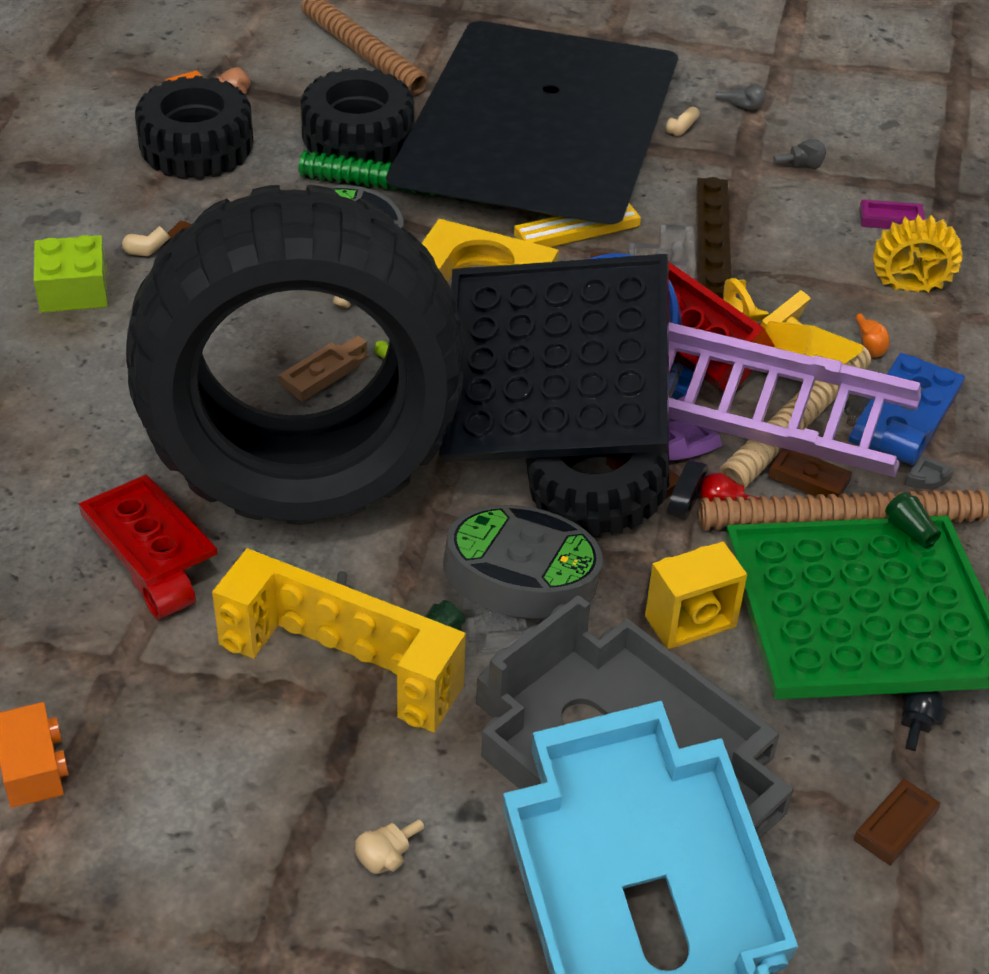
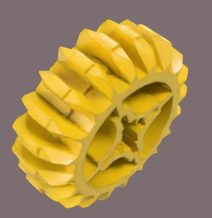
(932, 242)

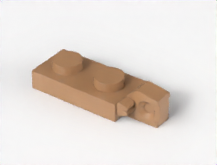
(323, 368)

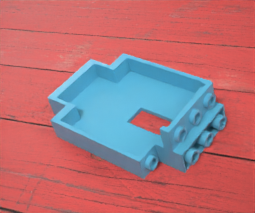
(632, 810)

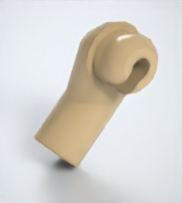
(145, 245)

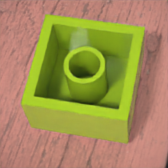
(70, 273)

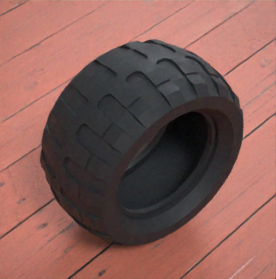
(315, 461)

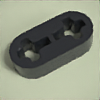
(687, 489)

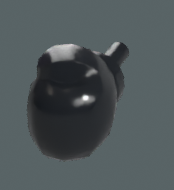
(920, 712)

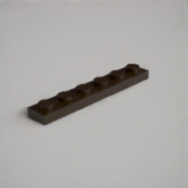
(713, 234)

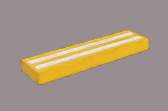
(564, 230)

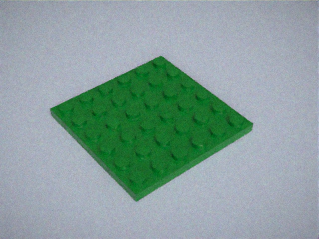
(862, 608)

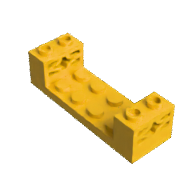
(422, 653)

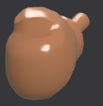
(237, 77)

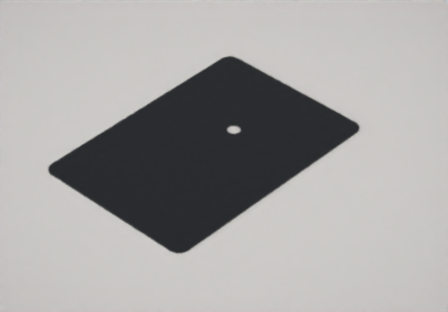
(510, 144)

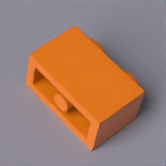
(28, 755)

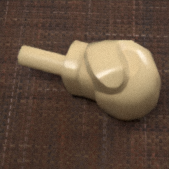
(384, 847)

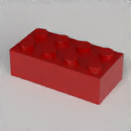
(711, 313)

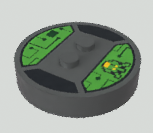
(521, 560)

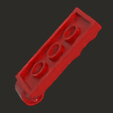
(154, 573)

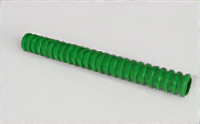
(349, 171)

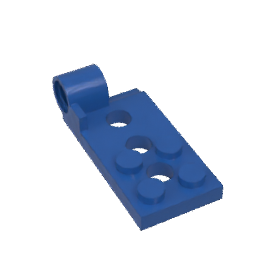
(910, 431)

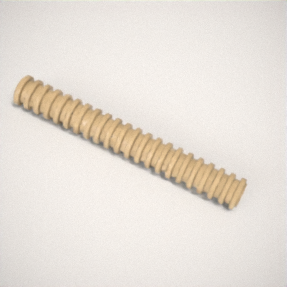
(756, 456)

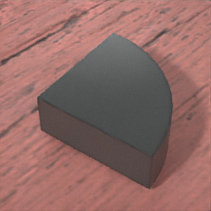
(928, 474)

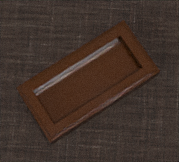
(896, 822)

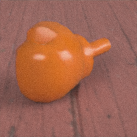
(873, 336)

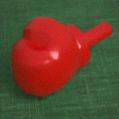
(721, 486)

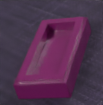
(882, 213)

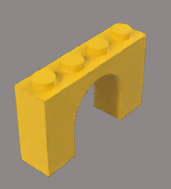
(465, 246)

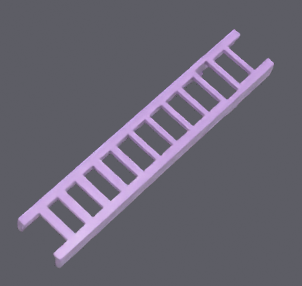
(795, 367)

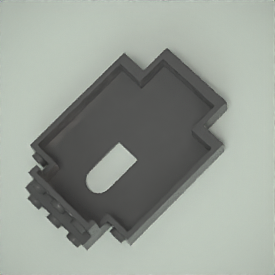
(624, 669)

